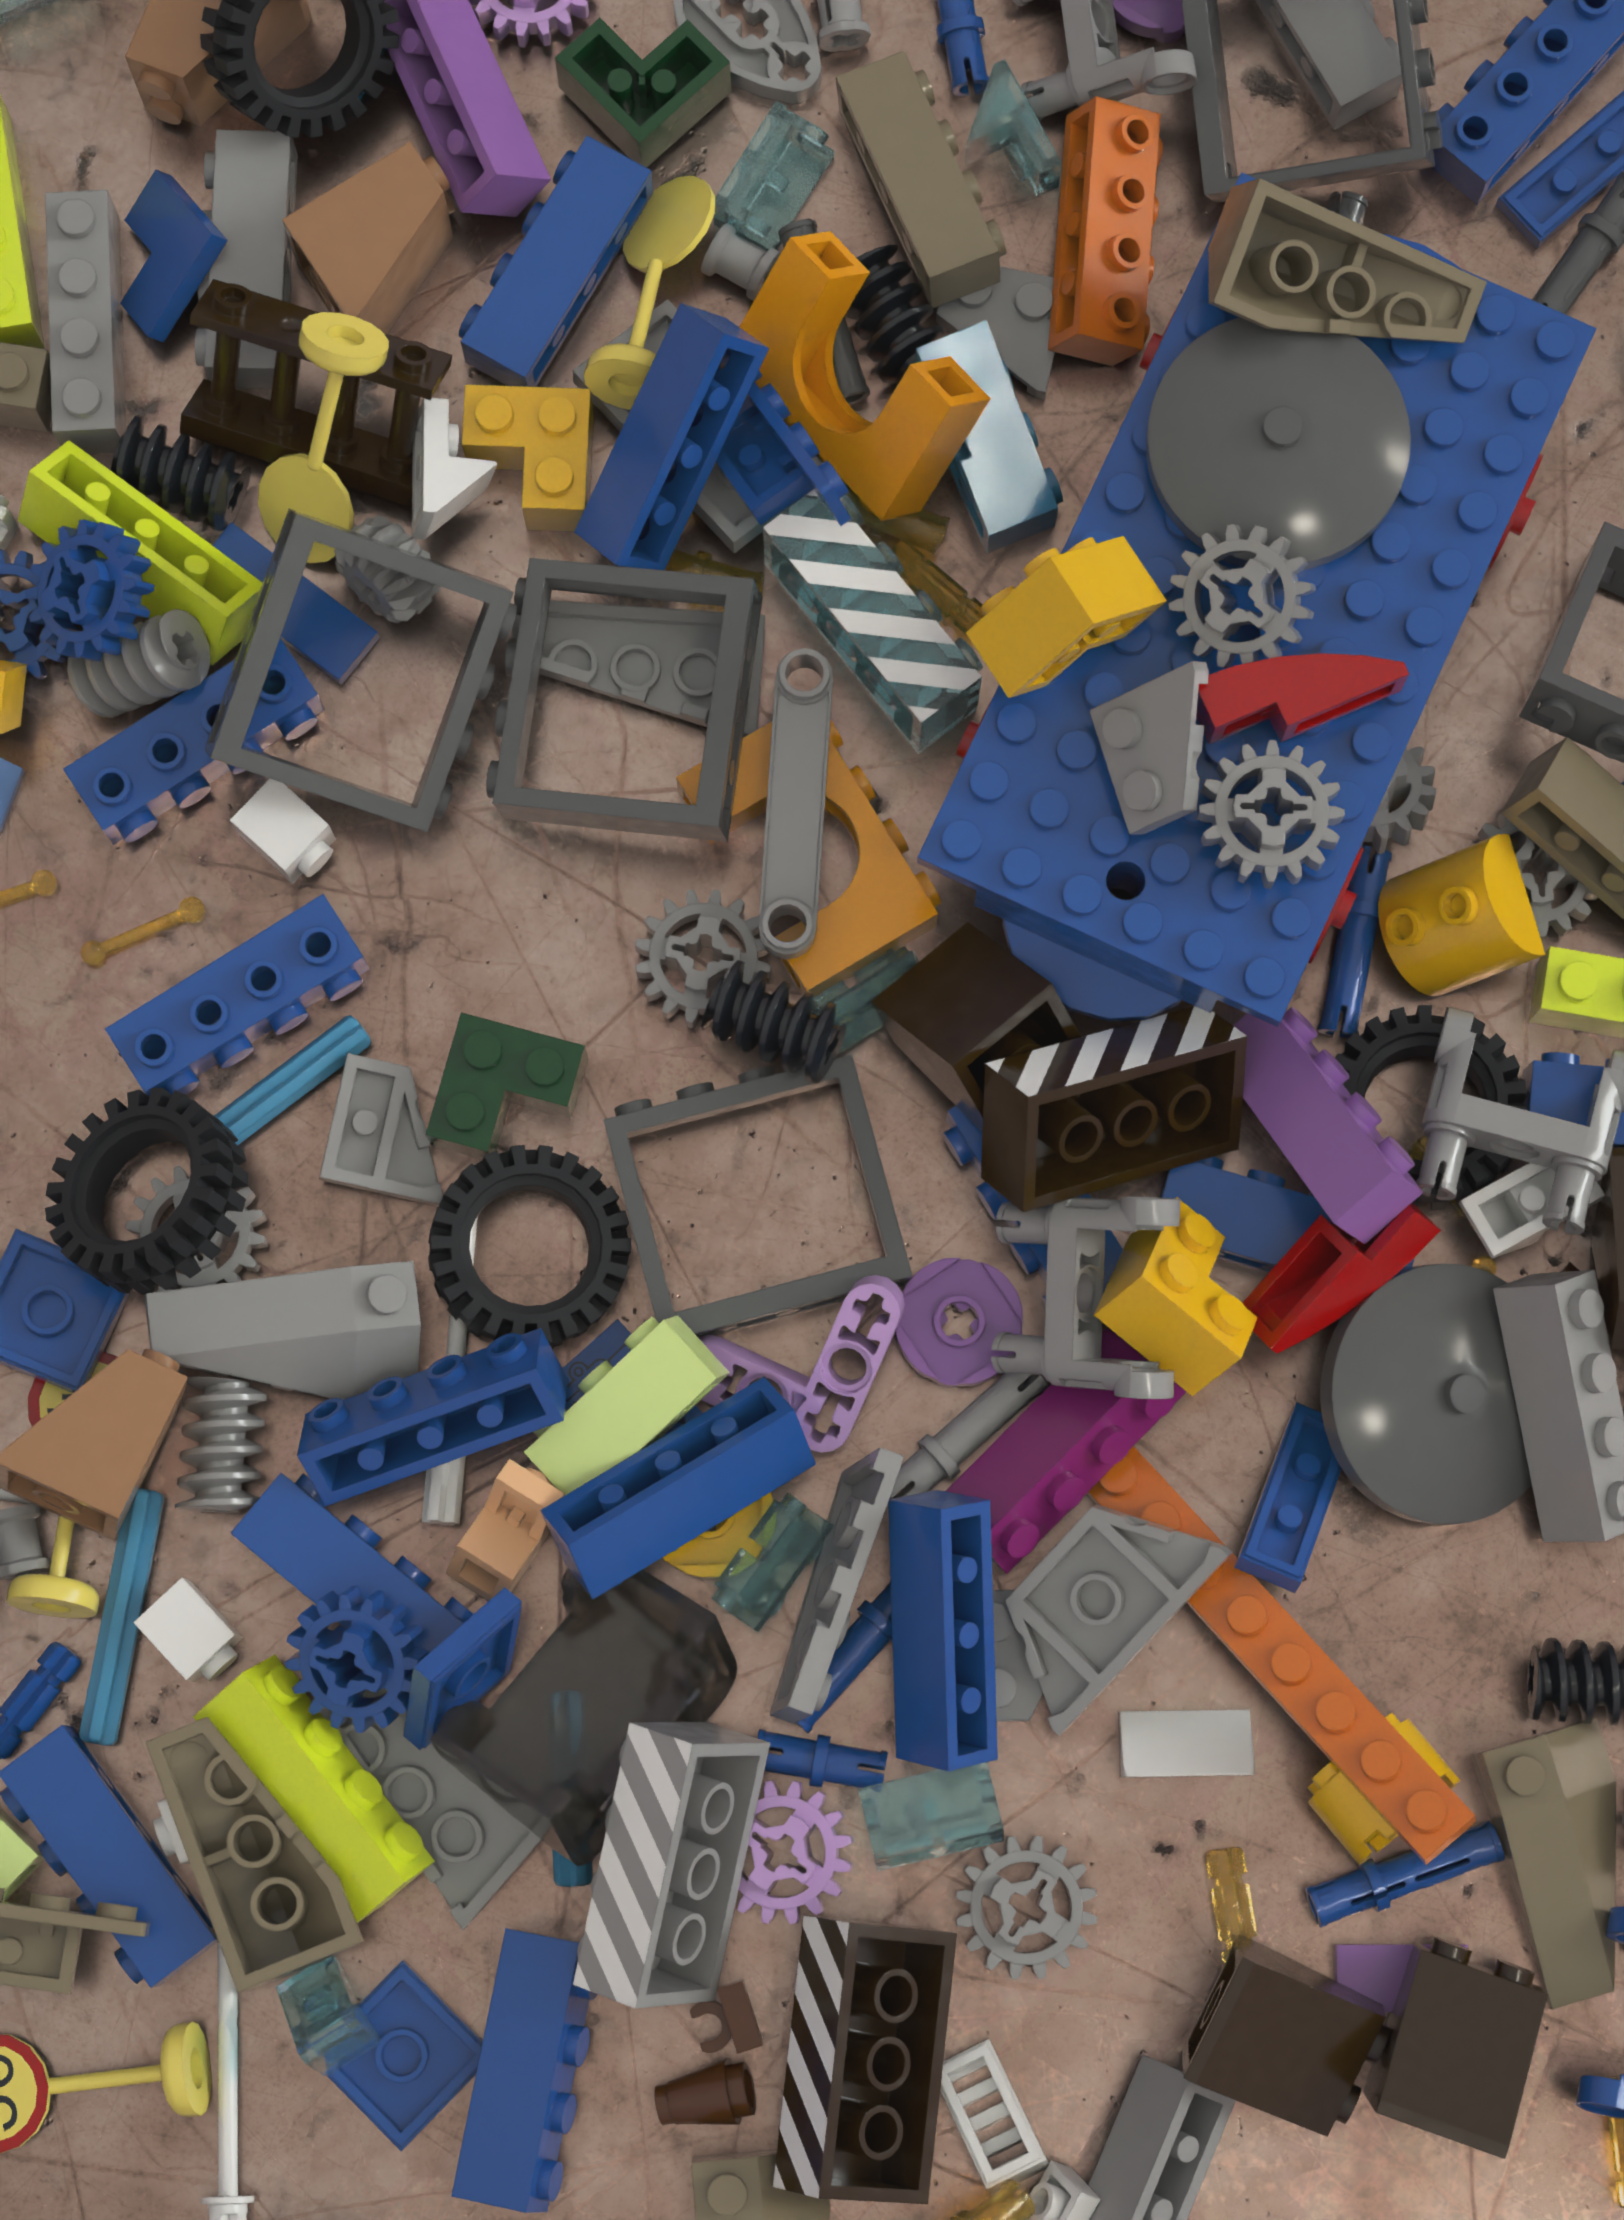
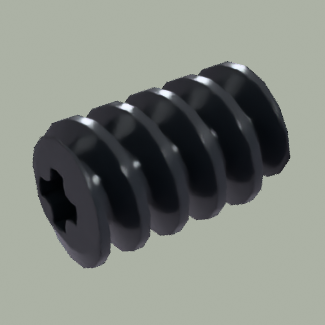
(887, 315)
(179, 476)
(774, 1023)
(1576, 1680)

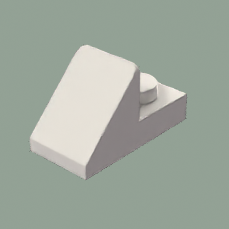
(440, 479)
(1512, 1209)

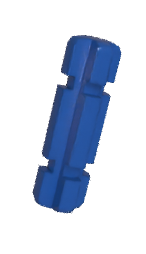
(35, 1694)

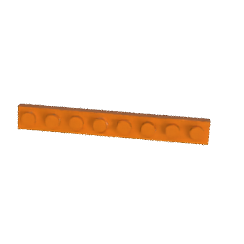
(1300, 1675)

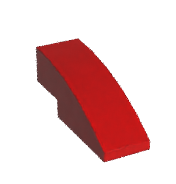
(1294, 692)
(1331, 1275)

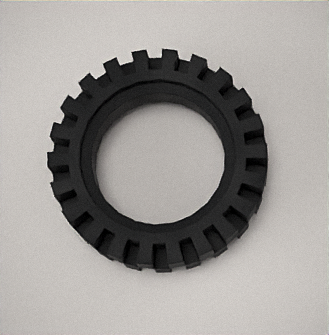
(313, 104)
(1419, 1036)
(102, 1156)
(542, 1172)

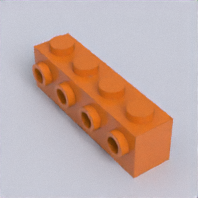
(1105, 232)

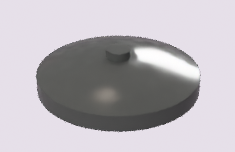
(1278, 437)
(1426, 1398)

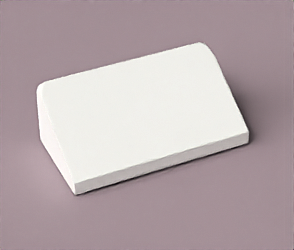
(1186, 1743)

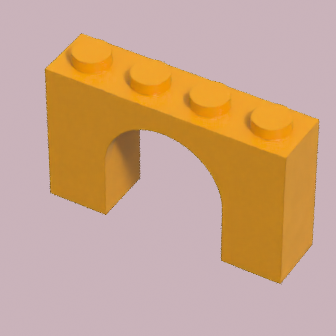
(924, 423)
(884, 901)

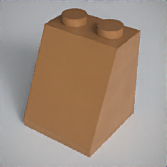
(169, 56)
(374, 236)
(98, 1442)

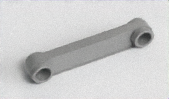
(796, 802)

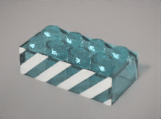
(874, 619)

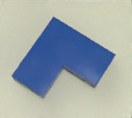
(182, 252)

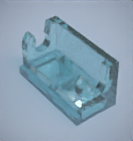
(773, 177)
(931, 1815)

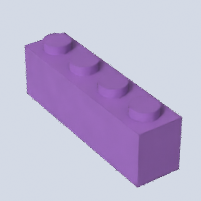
(466, 107)
(1323, 1128)

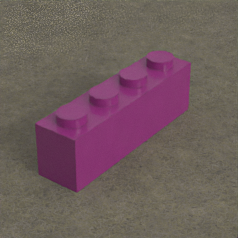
(1056, 1456)

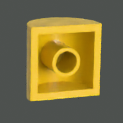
(1459, 918)

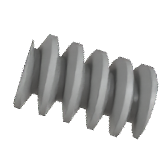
(161, 662)
(221, 1445)

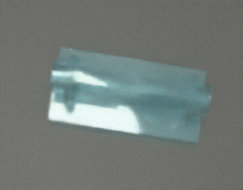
(855, 1003)
(791, 1540)

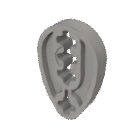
(756, 61)

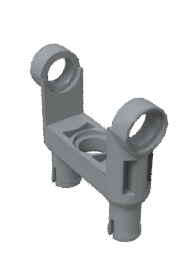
(1097, 65)
(1463, 1121)
(1074, 1286)

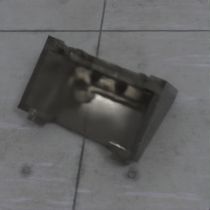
(560, 1725)

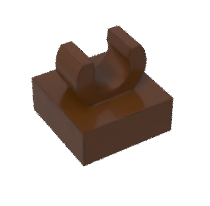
(735, 2016)

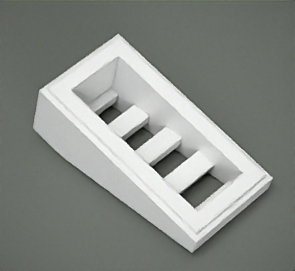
(1018, 2168)

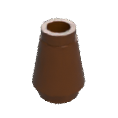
(708, 2096)

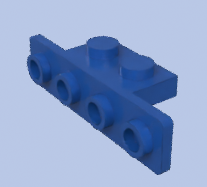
(774, 462)

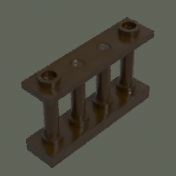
(274, 426)

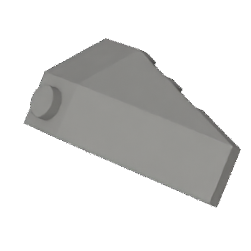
(298, 1331)

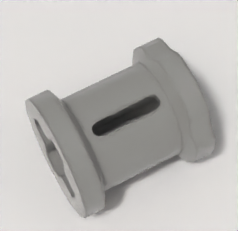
(841, 25)
(739, 260)
(20, 1542)

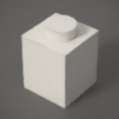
(285, 831)
(190, 1632)

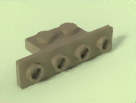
(44, 1939)

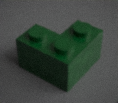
(644, 101)
(495, 1067)

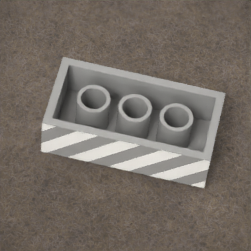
(670, 1863)

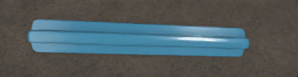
(117, 1631)

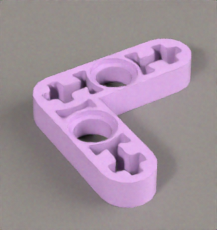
(804, 1391)

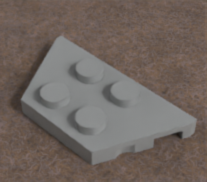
(1103, 1602)

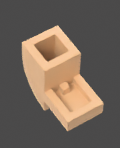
(505, 1532)

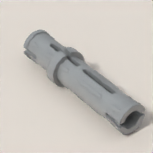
(966, 1433)

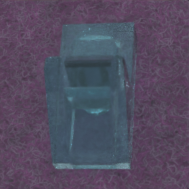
(1009, 120)
(326, 2017)

